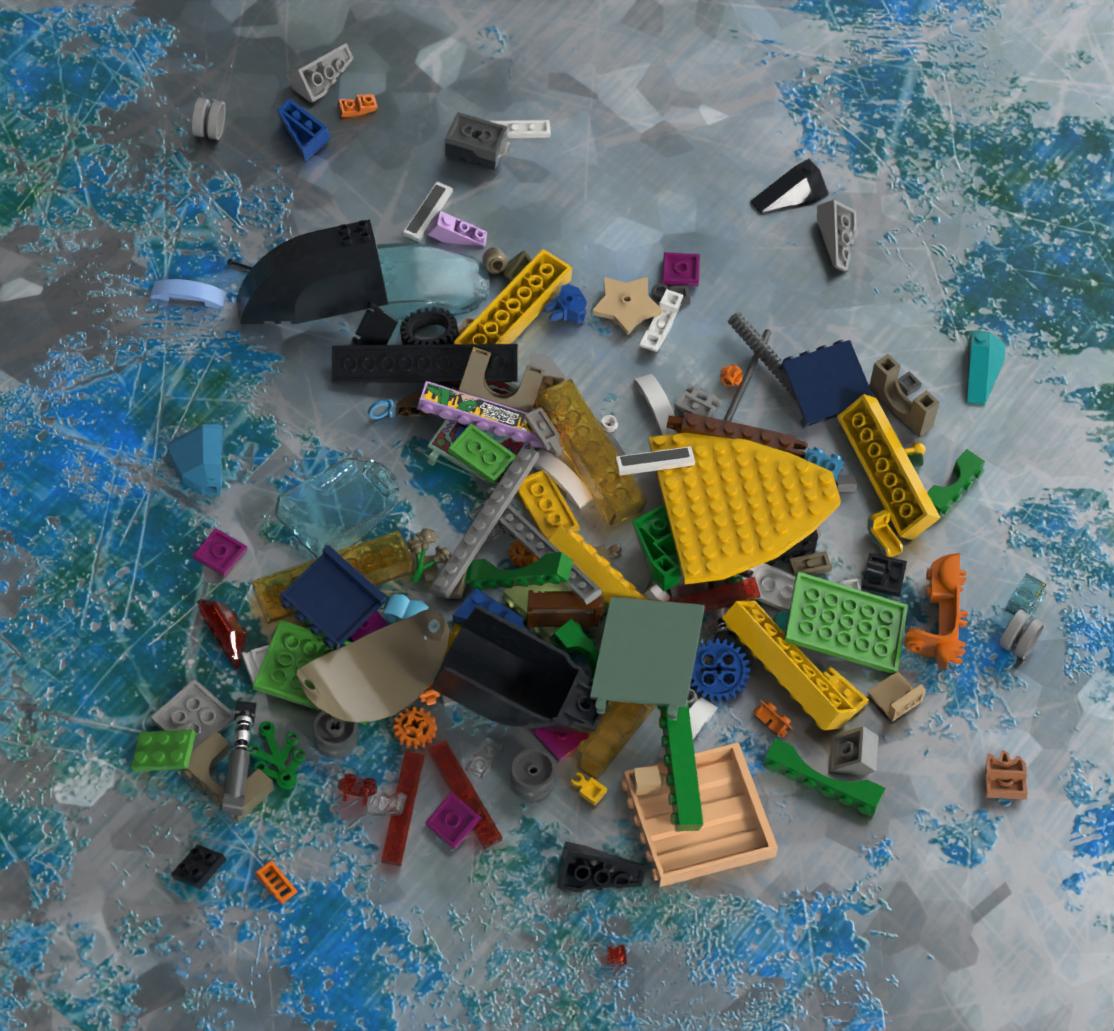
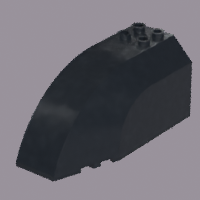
(314, 277)
(515, 678)

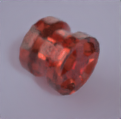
(616, 955)

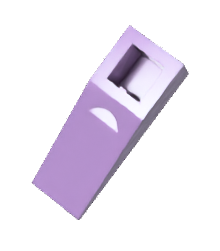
(455, 231)

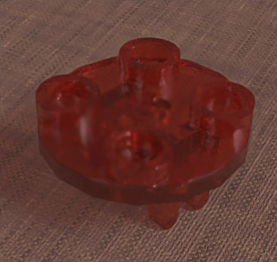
(357, 787)

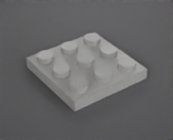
(196, 710)

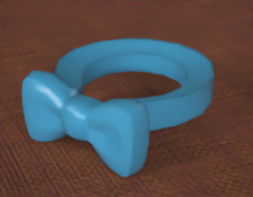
(389, 404)

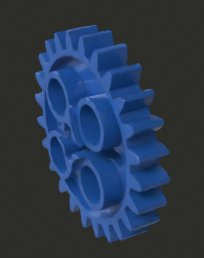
(719, 687)

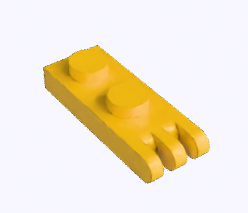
(848, 691)

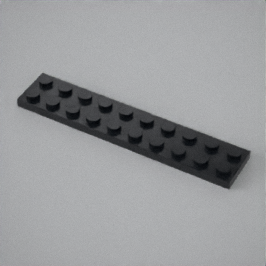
(419, 363)

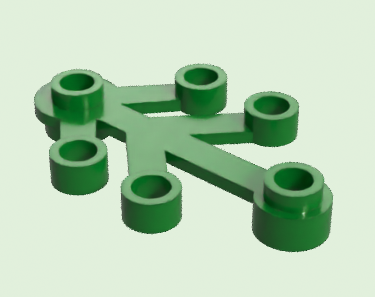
(277, 758)

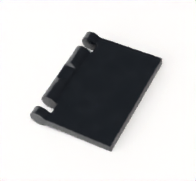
(375, 327)

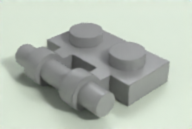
(692, 404)

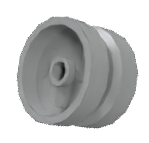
(208, 118)
(1022, 634)

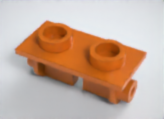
(779, 723)

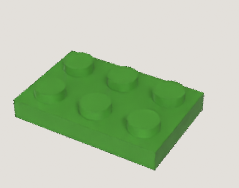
(482, 453)
(163, 750)

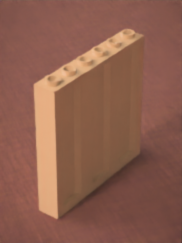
(732, 813)

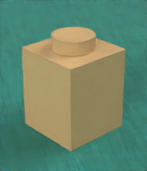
(647, 780)

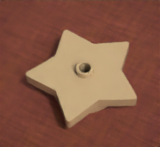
(626, 303)

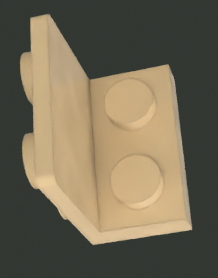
(896, 696)

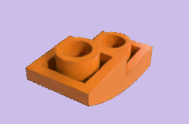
(361, 105)

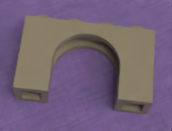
(475, 384)
(884, 384)
(203, 762)

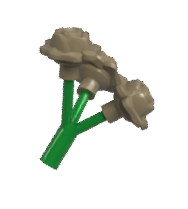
(419, 545)

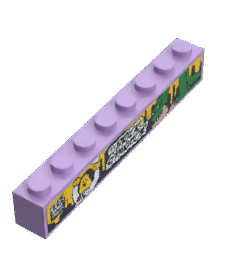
(478, 411)

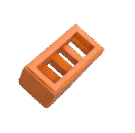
(276, 872)

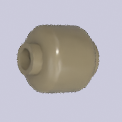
(495, 260)

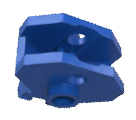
(568, 305)

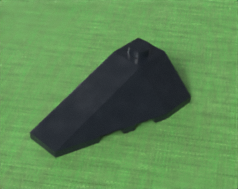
(796, 186)
(590, 868)

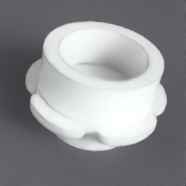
(609, 419)

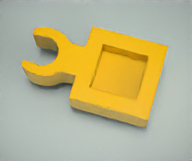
(590, 790)

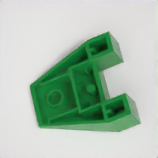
(658, 547)

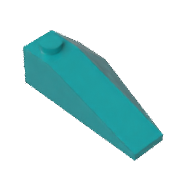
(985, 361)

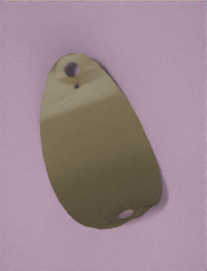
(378, 671)

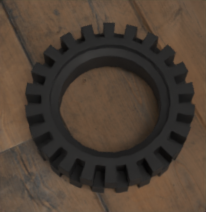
(426, 318)

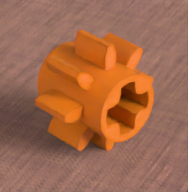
(731, 375)
(429, 696)

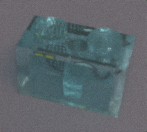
(1027, 595)

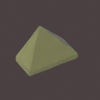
(516, 265)

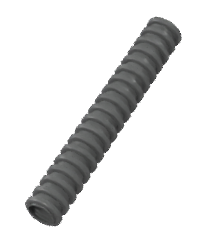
(760, 348)

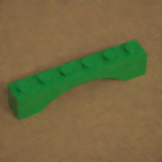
(548, 569)
(859, 794)

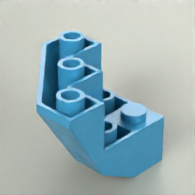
(198, 458)

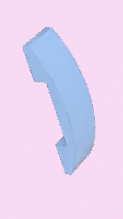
(189, 290)

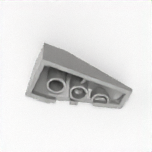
(318, 74)

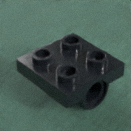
(884, 575)
(198, 866)

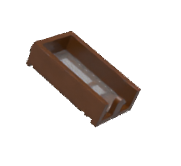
(558, 607)

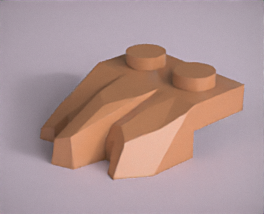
(1005, 777)

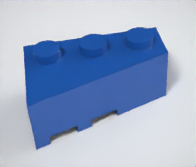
(303, 128)
(479, 598)

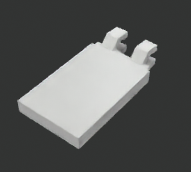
(773, 584)

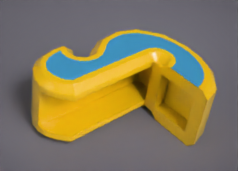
(883, 535)

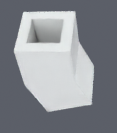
(655, 593)

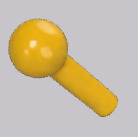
(915, 448)

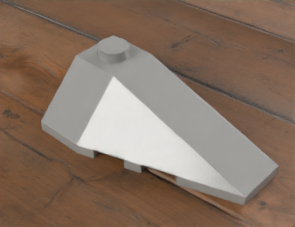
(837, 226)

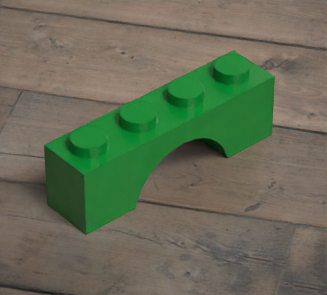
(966, 469)
(572, 639)

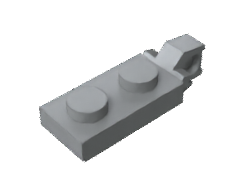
(545, 431)

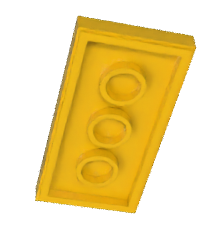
(546, 504)

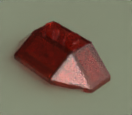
(225, 629)

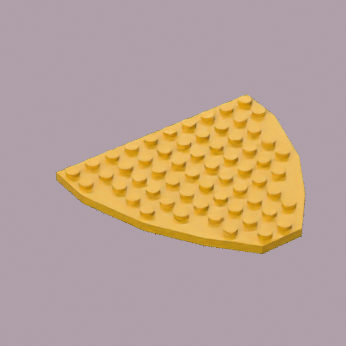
(739, 503)

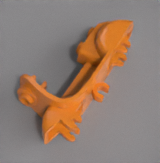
(943, 589)

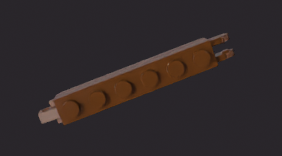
(715, 427)

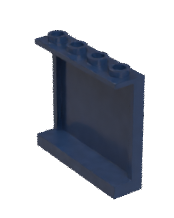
(825, 381)
(332, 598)

